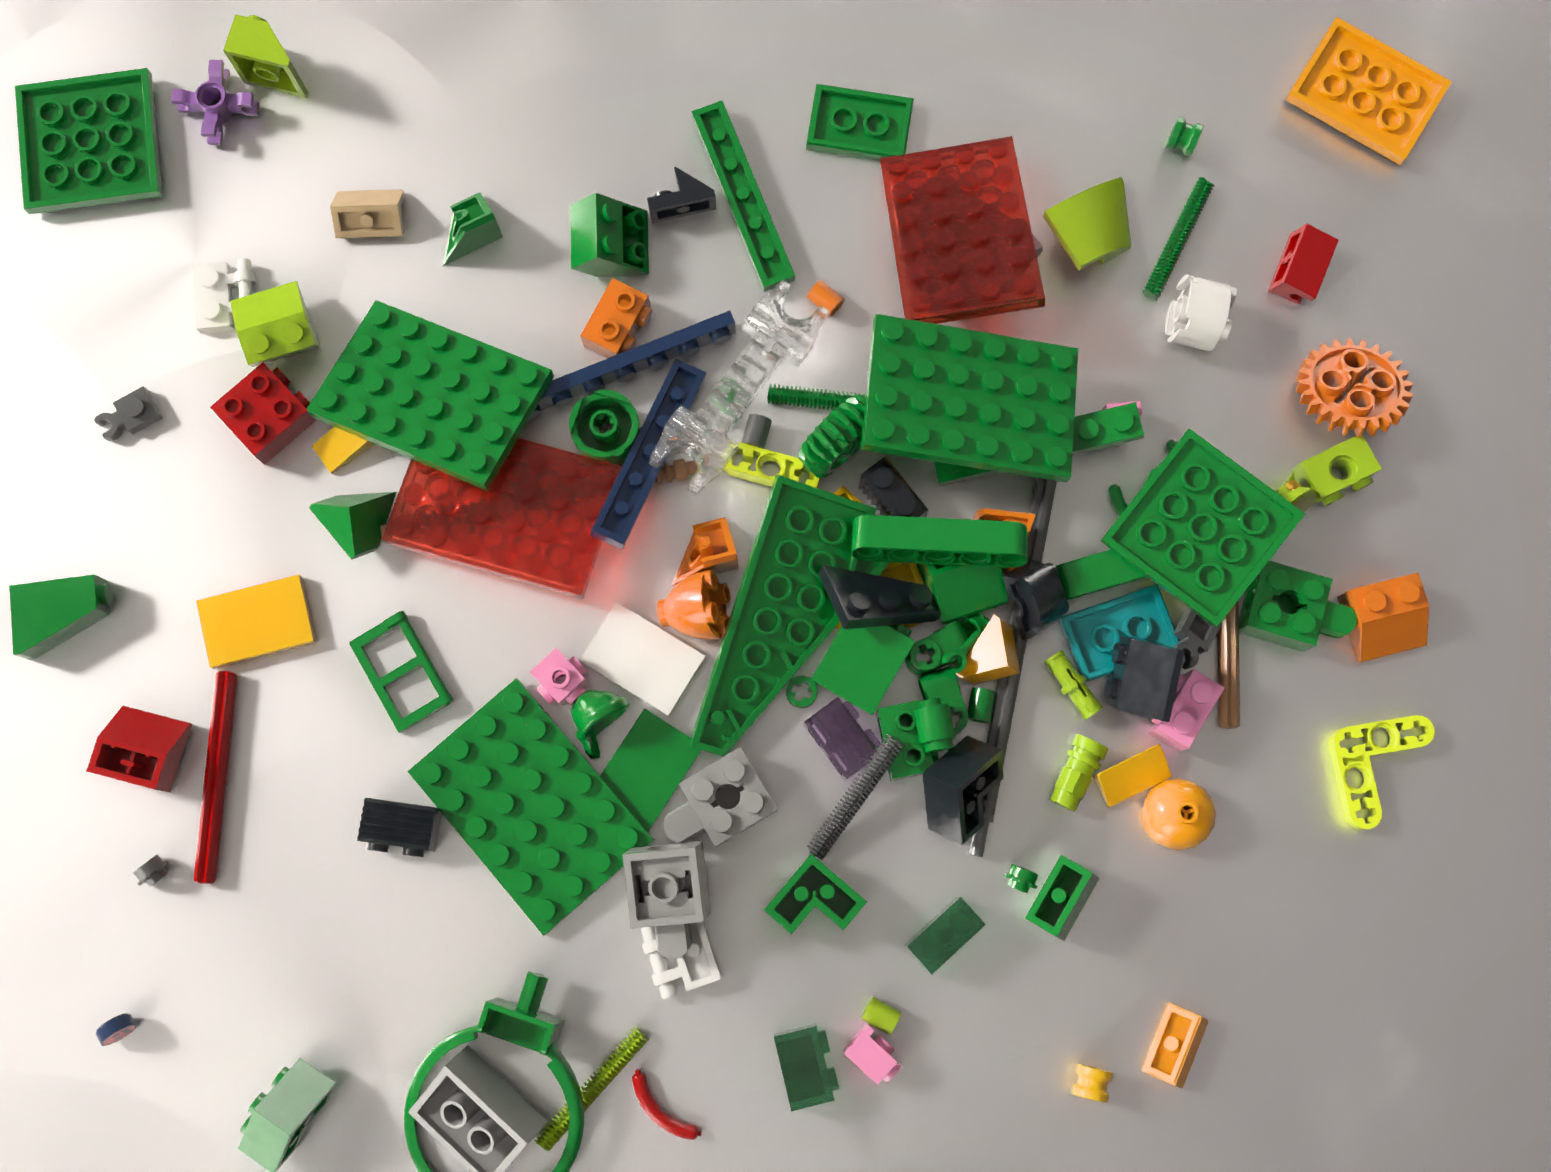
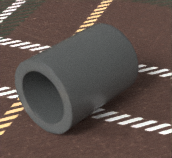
(756, 430)

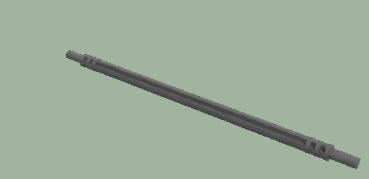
(1008, 686)

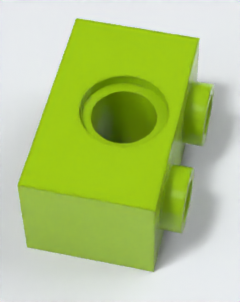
(1351, 457)

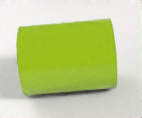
(881, 1015)

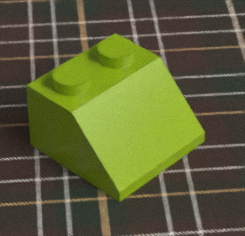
(260, 56)
(273, 324)

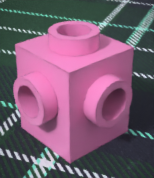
(551, 670)

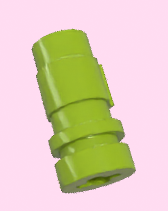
(1077, 772)

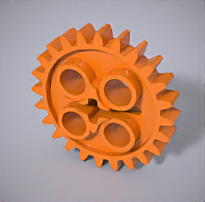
(1368, 405)

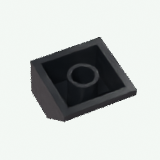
(1144, 677)

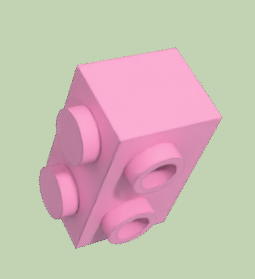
(1191, 707)

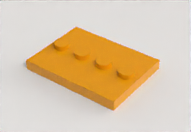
(1368, 91)

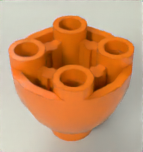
(697, 606)

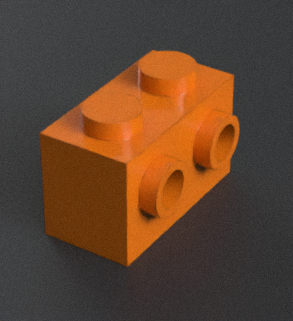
(616, 320)

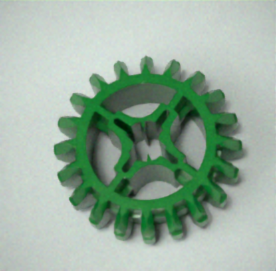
(834, 438)

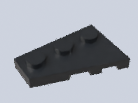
(876, 600)

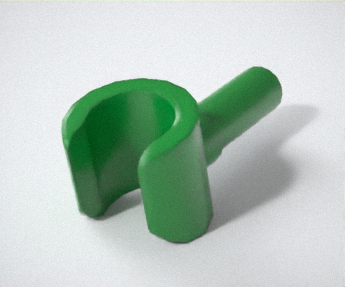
(961, 653)

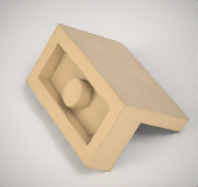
(367, 213)

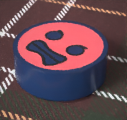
(115, 1029)

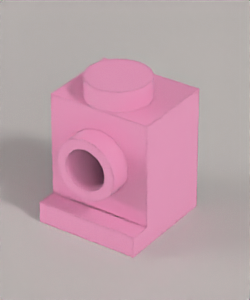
(872, 1055)

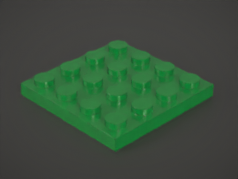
(87, 141)
(1202, 527)

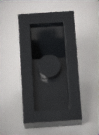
(690, 199)

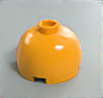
(1163, 816)

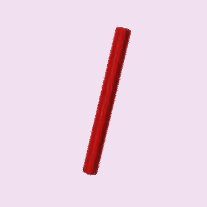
(215, 777)

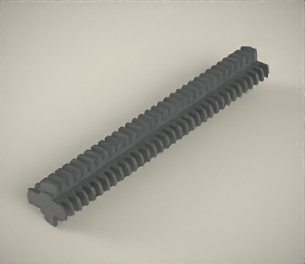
(856, 797)

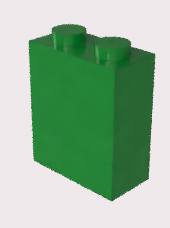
(864, 663)

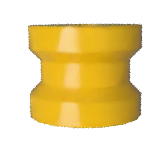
(1092, 1083)

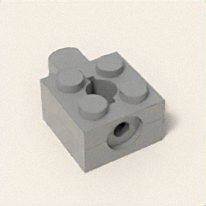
(721, 801)
(667, 892)

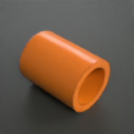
(825, 296)

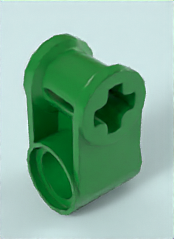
(935, 645)
(945, 685)

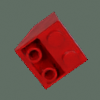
(140, 749)

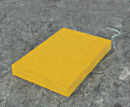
(256, 621)

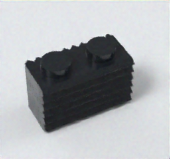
(890, 491)
(399, 825)

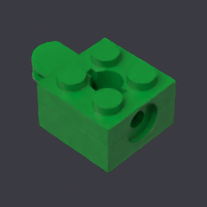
(1293, 608)

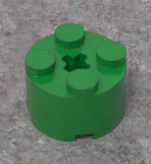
(597, 412)

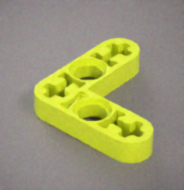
(790, 466)
(1360, 760)

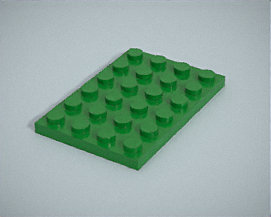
(431, 394)
(970, 398)
(530, 806)

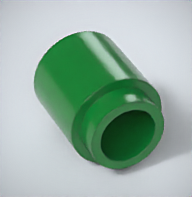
(934, 725)

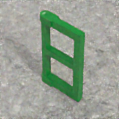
(421, 659)

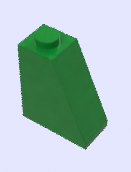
(55, 611)

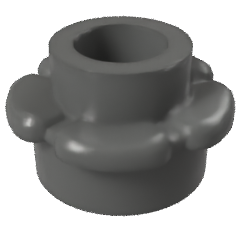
(151, 871)

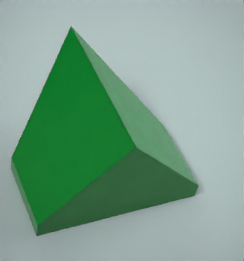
(470, 228)
(355, 520)

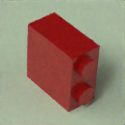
(264, 412)

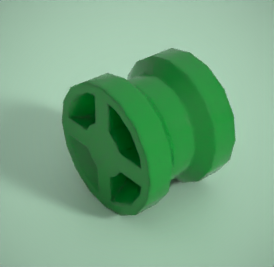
(1184, 136)

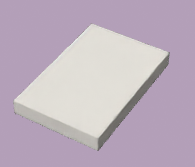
(642, 659)

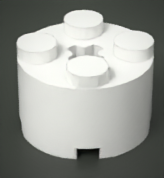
(1200, 313)

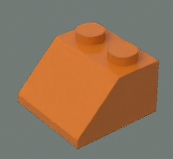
(1389, 617)

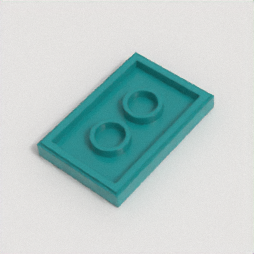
(1098, 628)

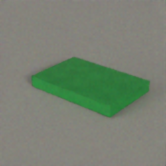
(859, 123)
(649, 767)

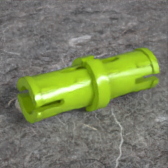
(1073, 684)

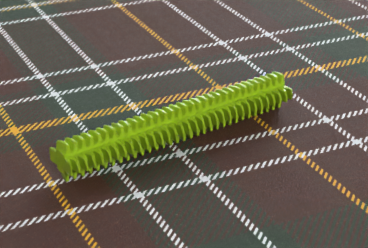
(594, 1087)

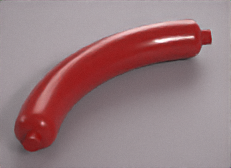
(655, 1112)

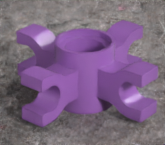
(209, 92)

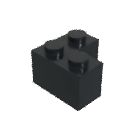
(957, 785)

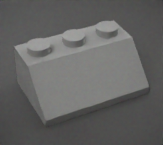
(477, 1114)

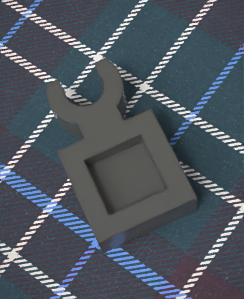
(133, 412)
(1195, 637)

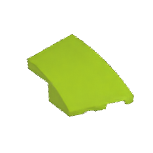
(1092, 223)

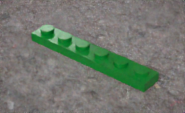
(743, 195)
(1091, 433)

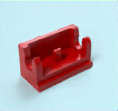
(1303, 264)

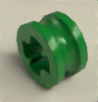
(805, 702)

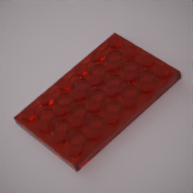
(961, 232)
(524, 528)

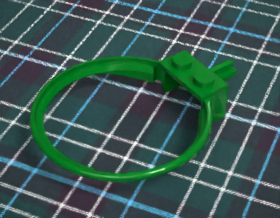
(524, 1027)

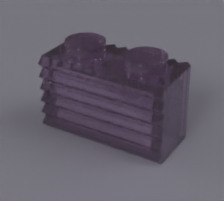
(842, 737)

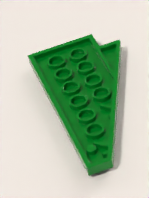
(778, 607)

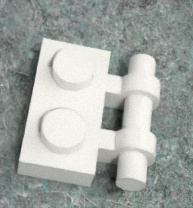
(214, 292)
(695, 966)

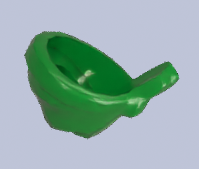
(594, 713)

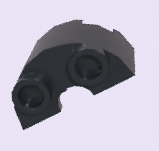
(1038, 594)

